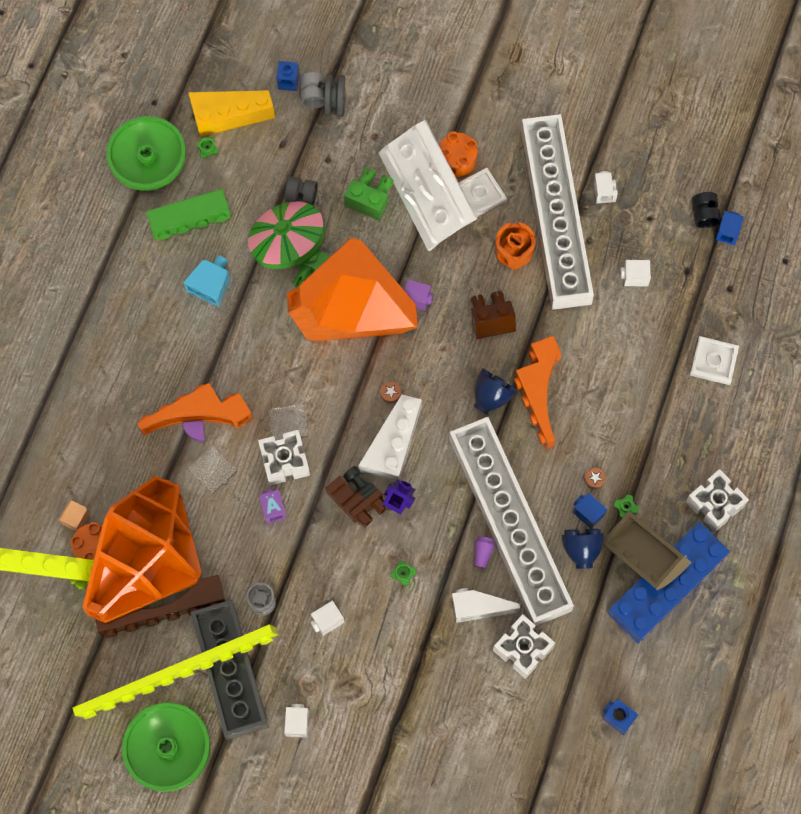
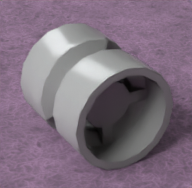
(313, 90)
(261, 599)

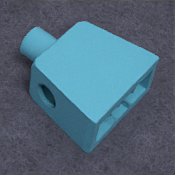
(209, 280)

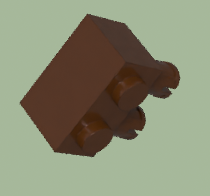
(492, 318)

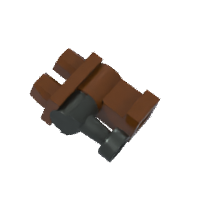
(356, 503)

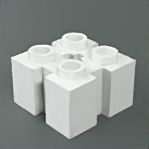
(289, 446)
(717, 488)
(523, 633)

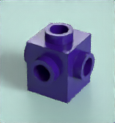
(399, 496)

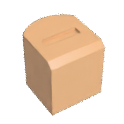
(74, 515)

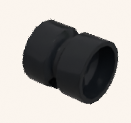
(705, 209)

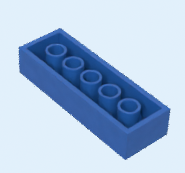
(646, 607)

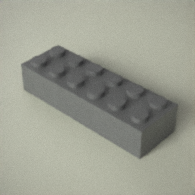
(230, 680)

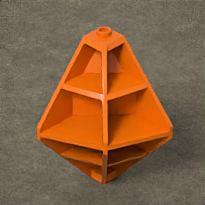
(351, 298)
(142, 552)

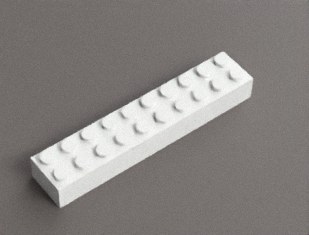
(556, 212)
(511, 522)

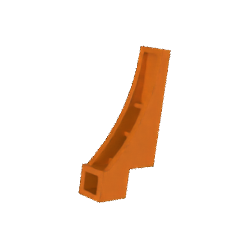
(533, 384)
(198, 406)

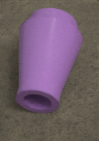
(483, 550)

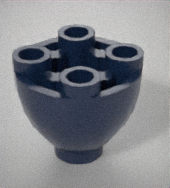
(491, 392)
(583, 547)

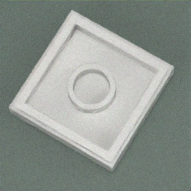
(482, 192)
(714, 360)

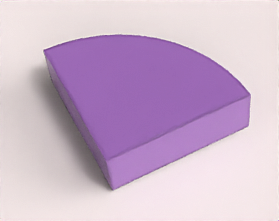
(195, 430)

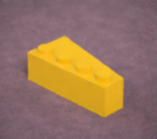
(230, 109)

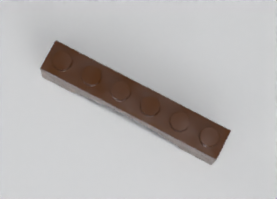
(201, 595)

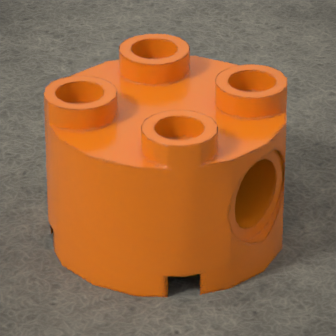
(460, 153)
(515, 245)
(86, 540)

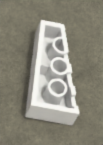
(391, 445)

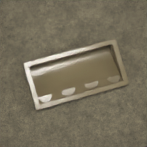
(645, 551)

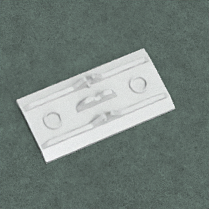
(427, 184)

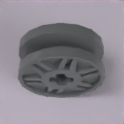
(335, 95)

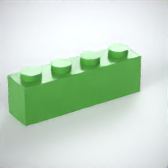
(188, 214)

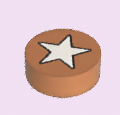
(390, 392)
(595, 478)

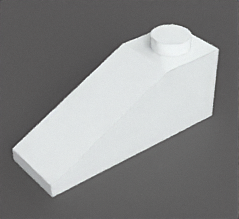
(478, 605)

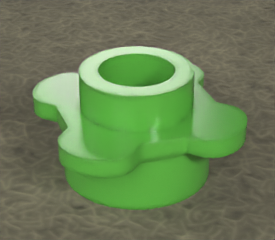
(207, 142)
(628, 500)
(403, 567)

